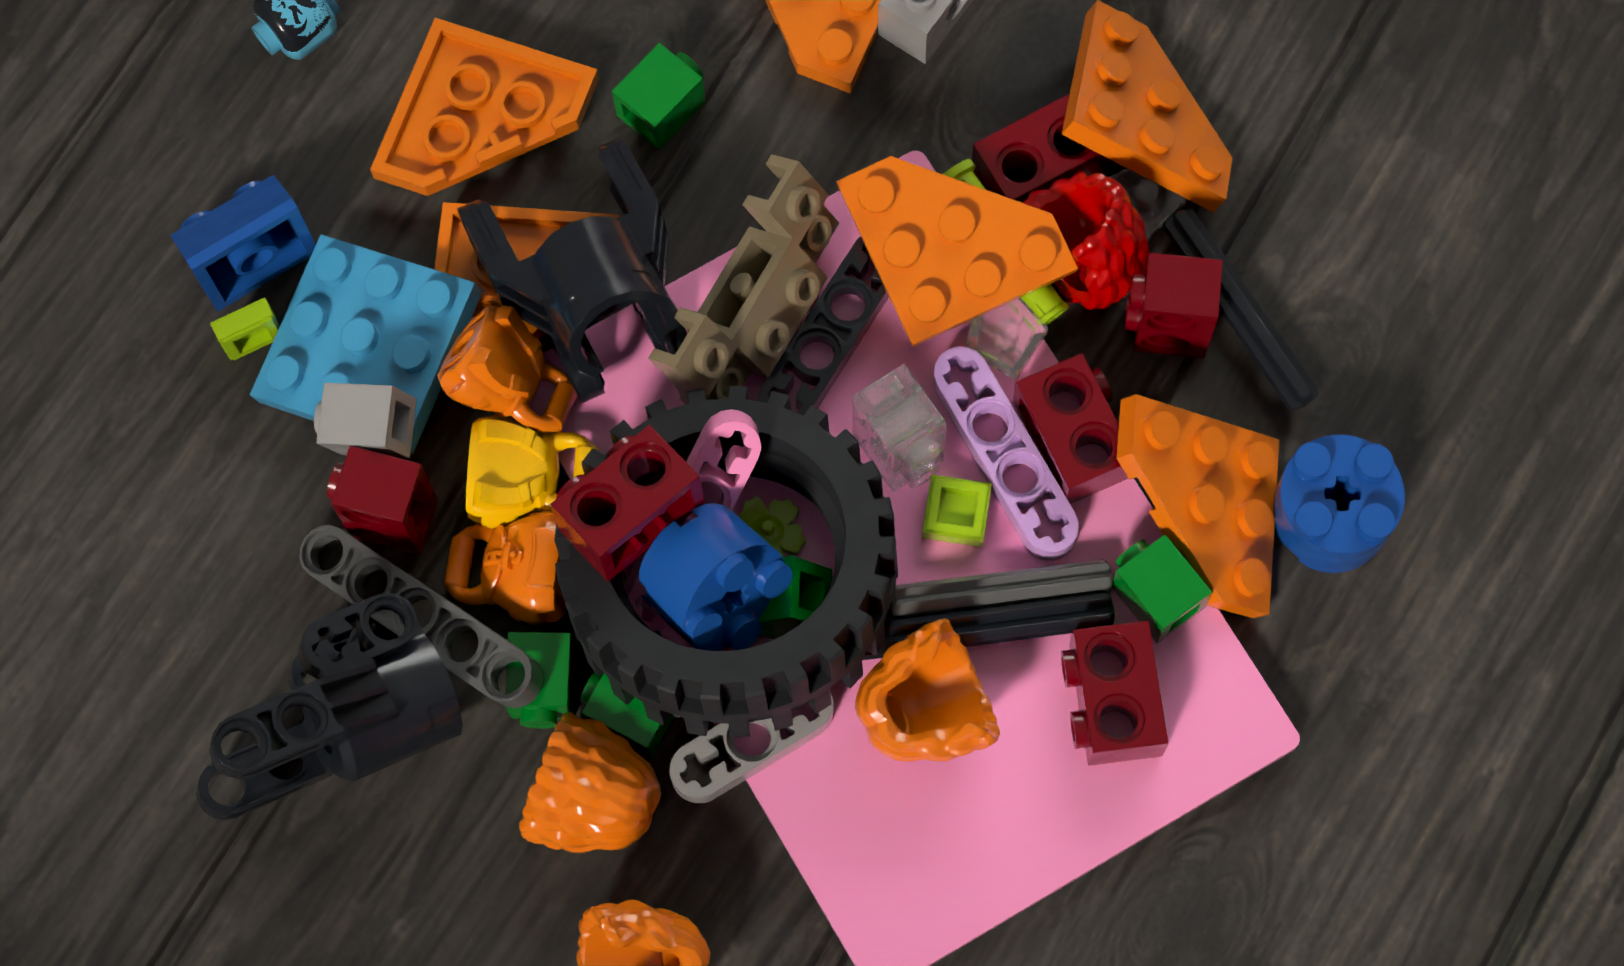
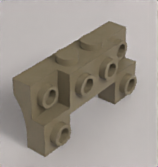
(759, 291)

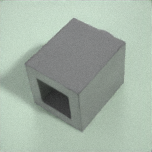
(365, 417)

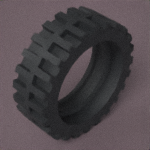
(793, 668)

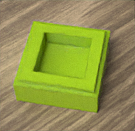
(246, 329)
(956, 510)

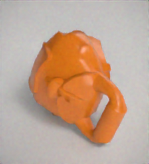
(499, 370)
(515, 568)

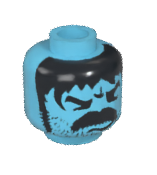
(295, 25)

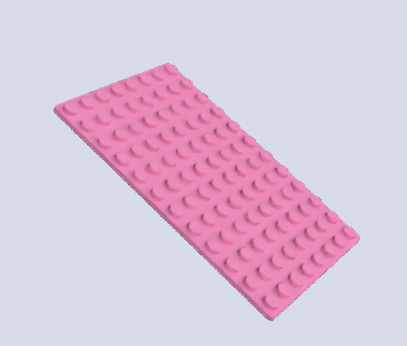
(949, 849)

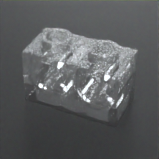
(899, 429)

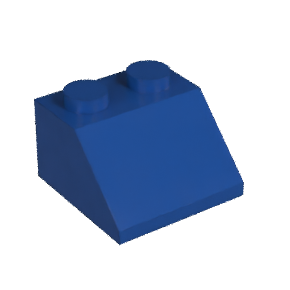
(244, 241)

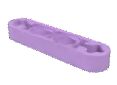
(999, 455)

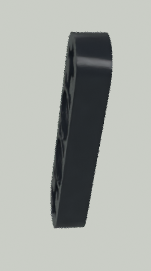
(825, 327)

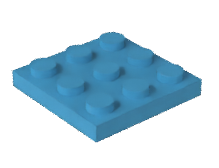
(364, 323)

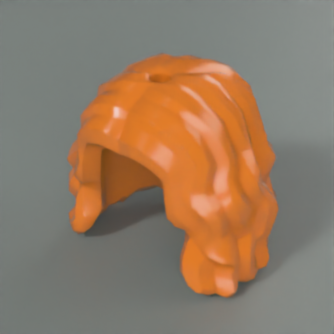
(926, 699)
(589, 790)
(639, 936)

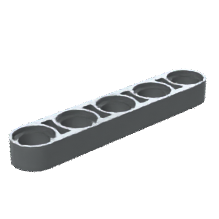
(445, 624)

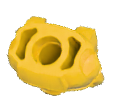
(515, 469)

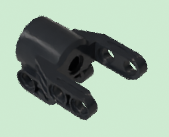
(587, 271)
(357, 714)

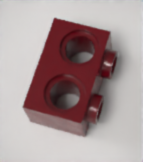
(1031, 147)
(1174, 305)
(1062, 432)
(383, 499)
(637, 509)
(1131, 692)

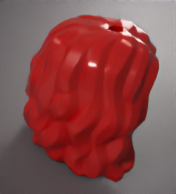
(1101, 233)

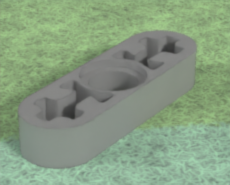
(721, 780)

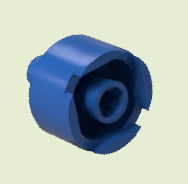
(1357, 475)
(713, 579)

